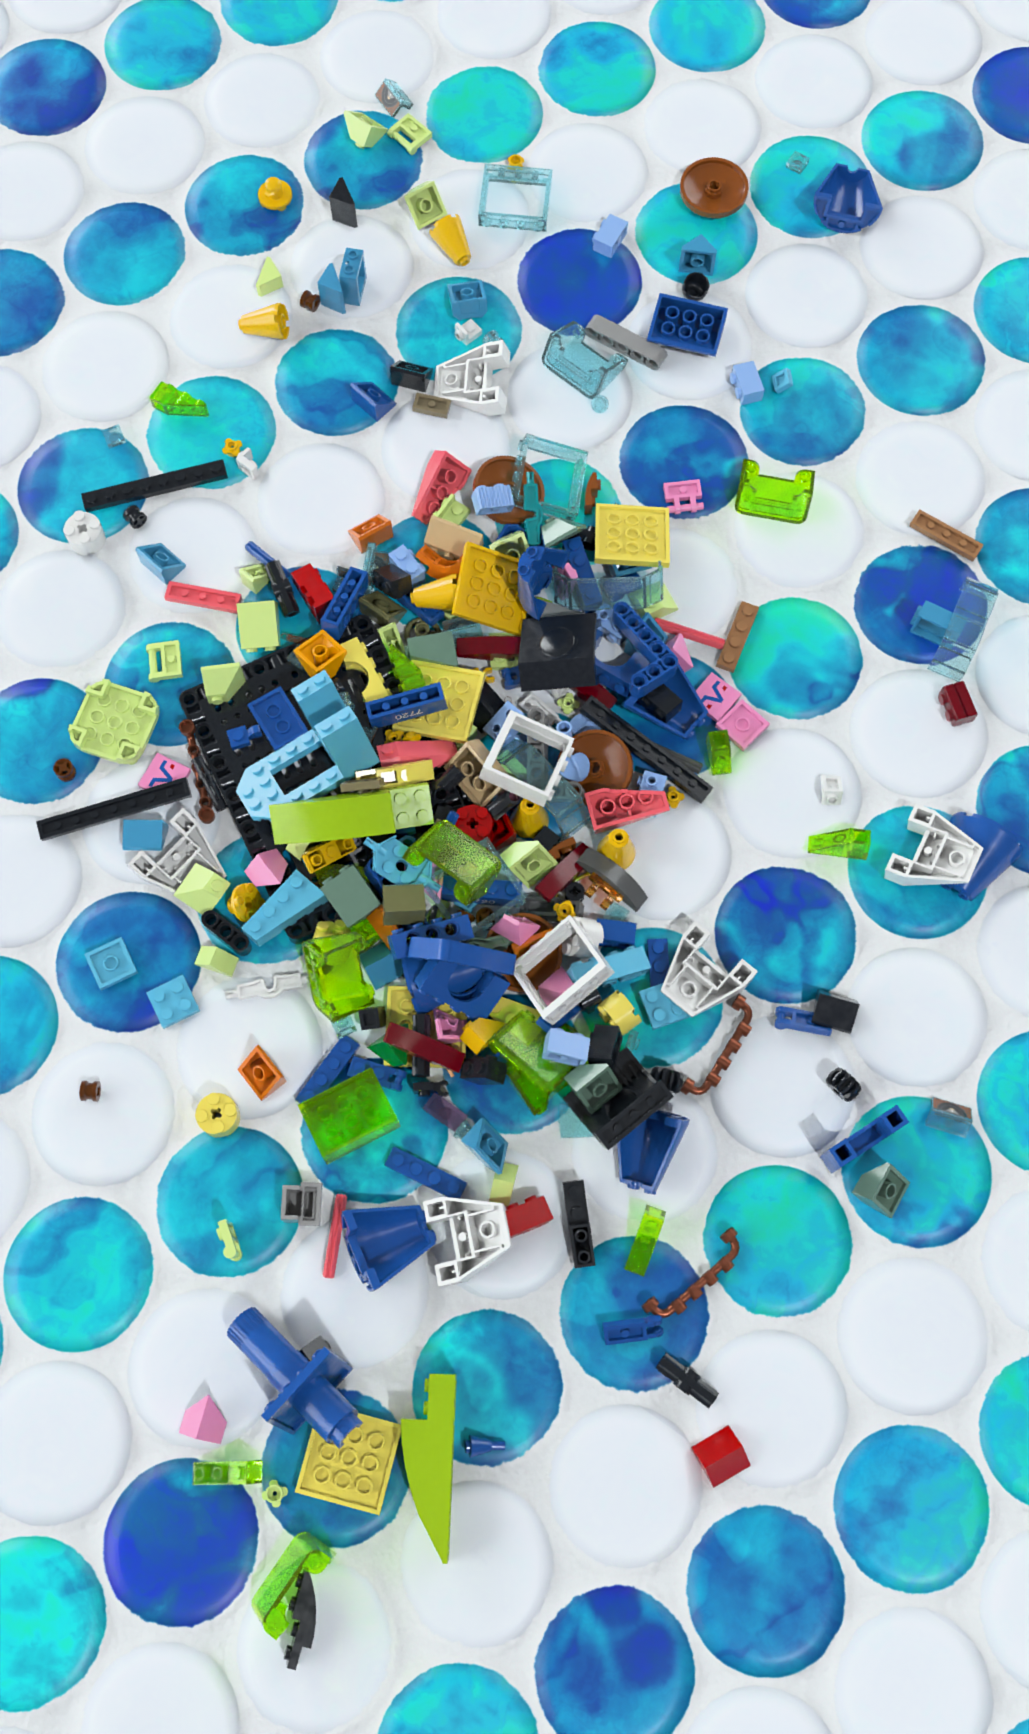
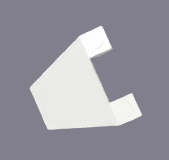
(469, 379)
(942, 857)
(179, 860)
(697, 982)
(478, 1235)

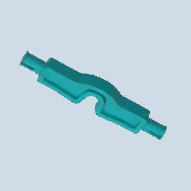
(531, 503)

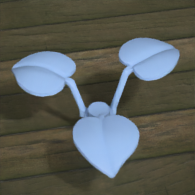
(578, 764)

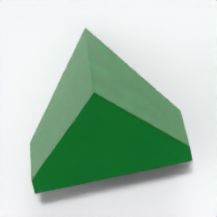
(389, 1053)

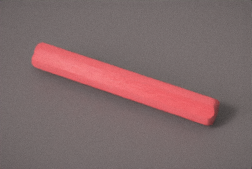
(691, 634)
(334, 1237)

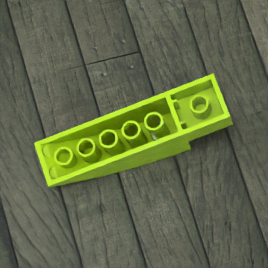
(351, 814)
(429, 1459)

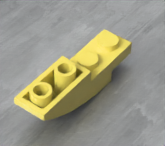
(400, 774)

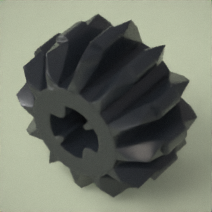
(672, 1079)
(843, 1084)

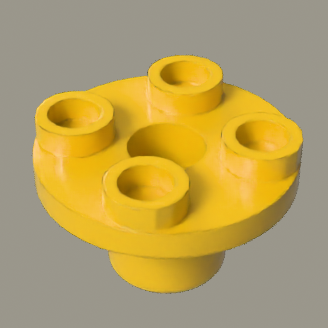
(275, 194)
(245, 901)

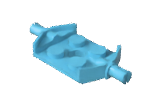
(389, 853)

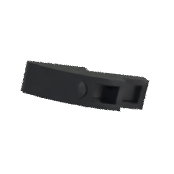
(578, 1223)
(304, 1610)

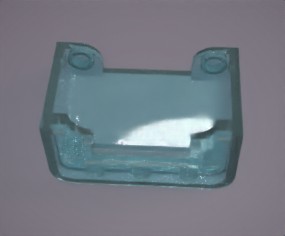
(578, 363)

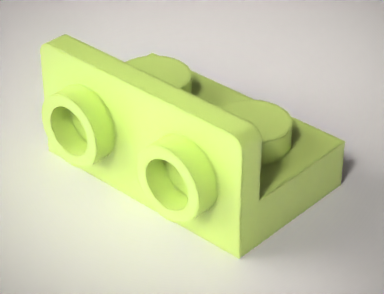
(452, 510)

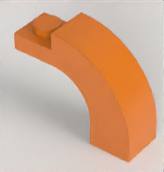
(438, 566)

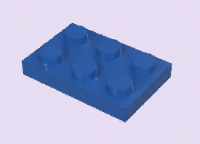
(277, 718)

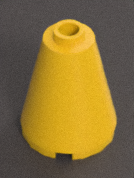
(452, 239)
(266, 322)
(436, 594)
(529, 819)
(618, 848)

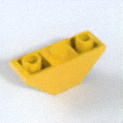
(327, 853)

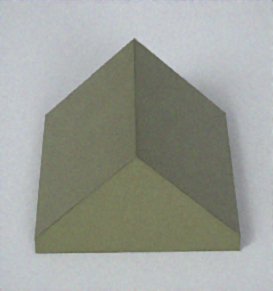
(381, 608)
(403, 904)

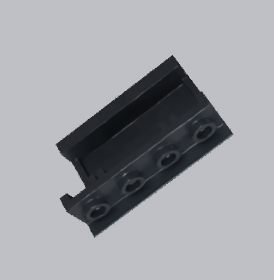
(558, 652)
(628, 1108)

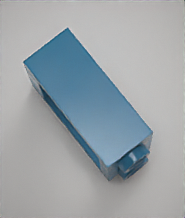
(353, 276)
(930, 622)

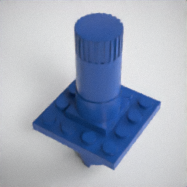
(304, 1385)

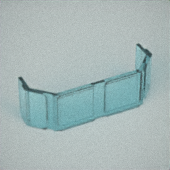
(604, 593)
(964, 629)
(535, 770)

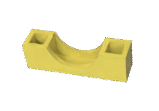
(358, 660)

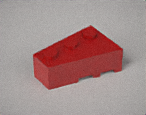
(313, 590)
(528, 1215)

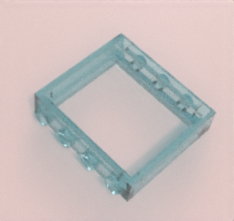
(514, 175)
(560, 451)
(487, 922)

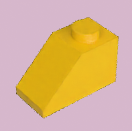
(479, 1032)

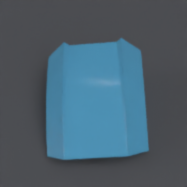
(468, 299)

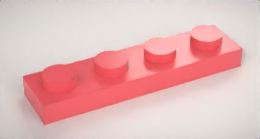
(202, 597)

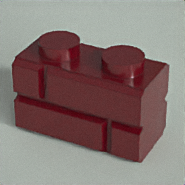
(957, 704)

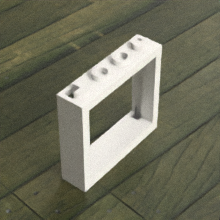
(539, 732)
(580, 989)

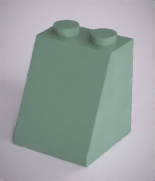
(433, 648)
(351, 895)

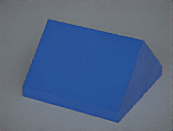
(371, 399)

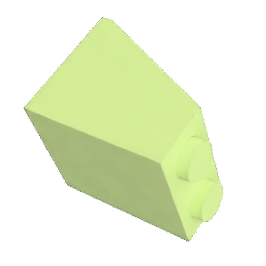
(259, 625)

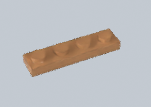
(946, 535)
(737, 637)

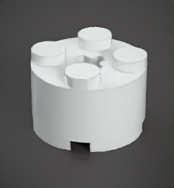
(84, 533)
(574, 944)

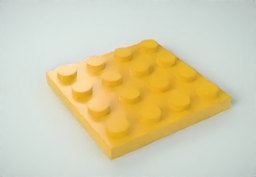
(489, 589)

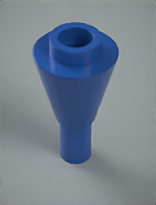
(477, 1446)

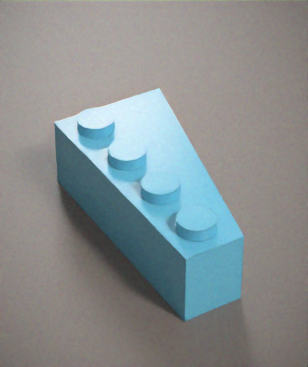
(283, 909)
(626, 965)

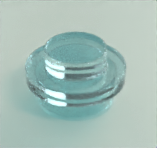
(599, 403)

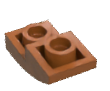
(591, 493)
(564, 848)

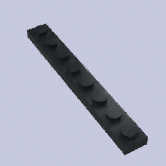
(154, 485)
(646, 749)
(113, 809)

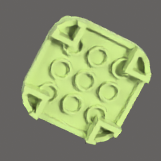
(114, 722)

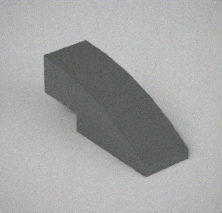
(540, 907)

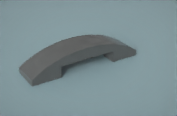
(615, 876)

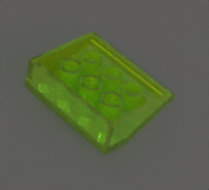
(349, 1115)

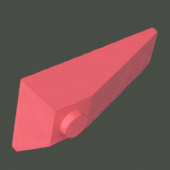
(441, 478)
(411, 751)
(618, 808)

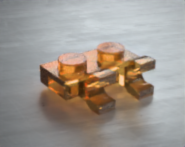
(598, 882)

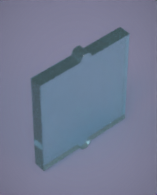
(570, 1125)

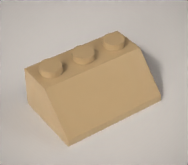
(449, 538)
(470, 762)

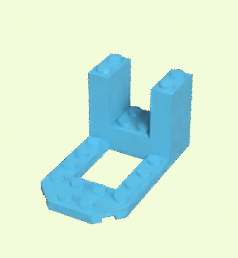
(333, 728)

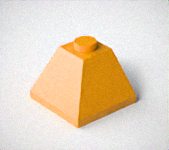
(320, 654)

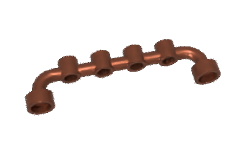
(206, 812)
(732, 1046)
(709, 1277)

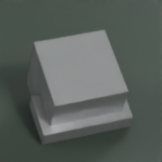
(302, 1204)

